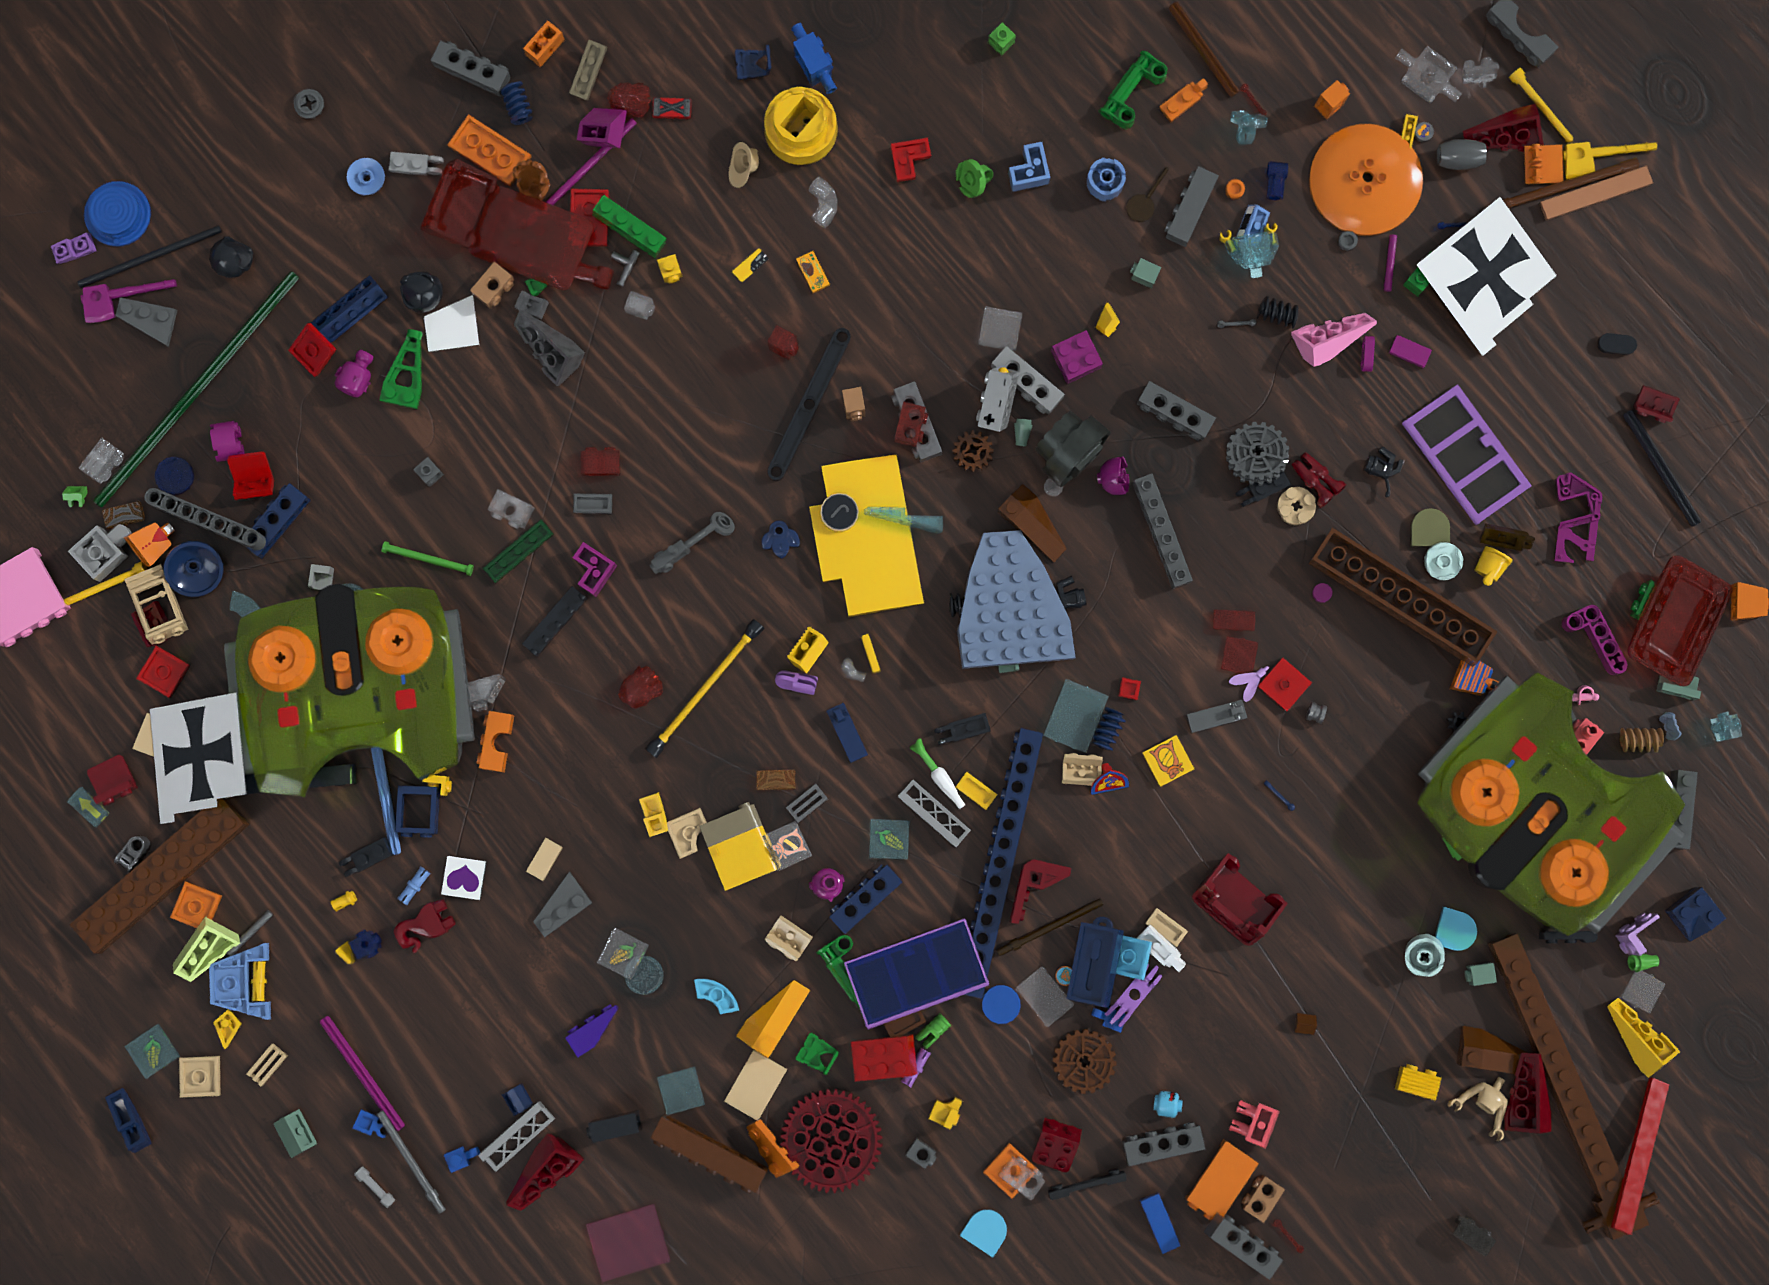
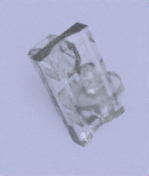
(1480, 74)

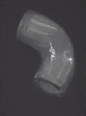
(827, 202)

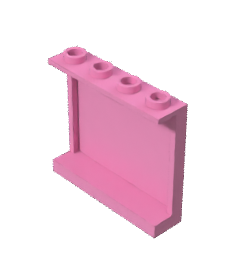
(27, 597)

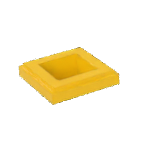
(346, 953)

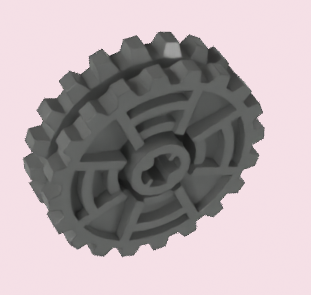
(1271, 448)

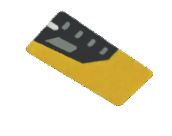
(750, 265)

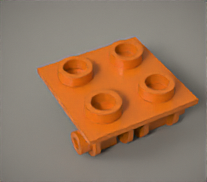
(1543, 164)

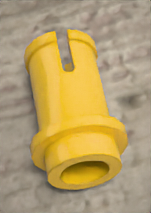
(344, 900)

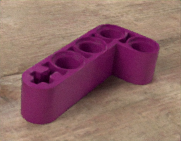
(1598, 641)

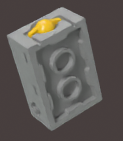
(997, 398)

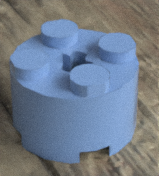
(1109, 169)

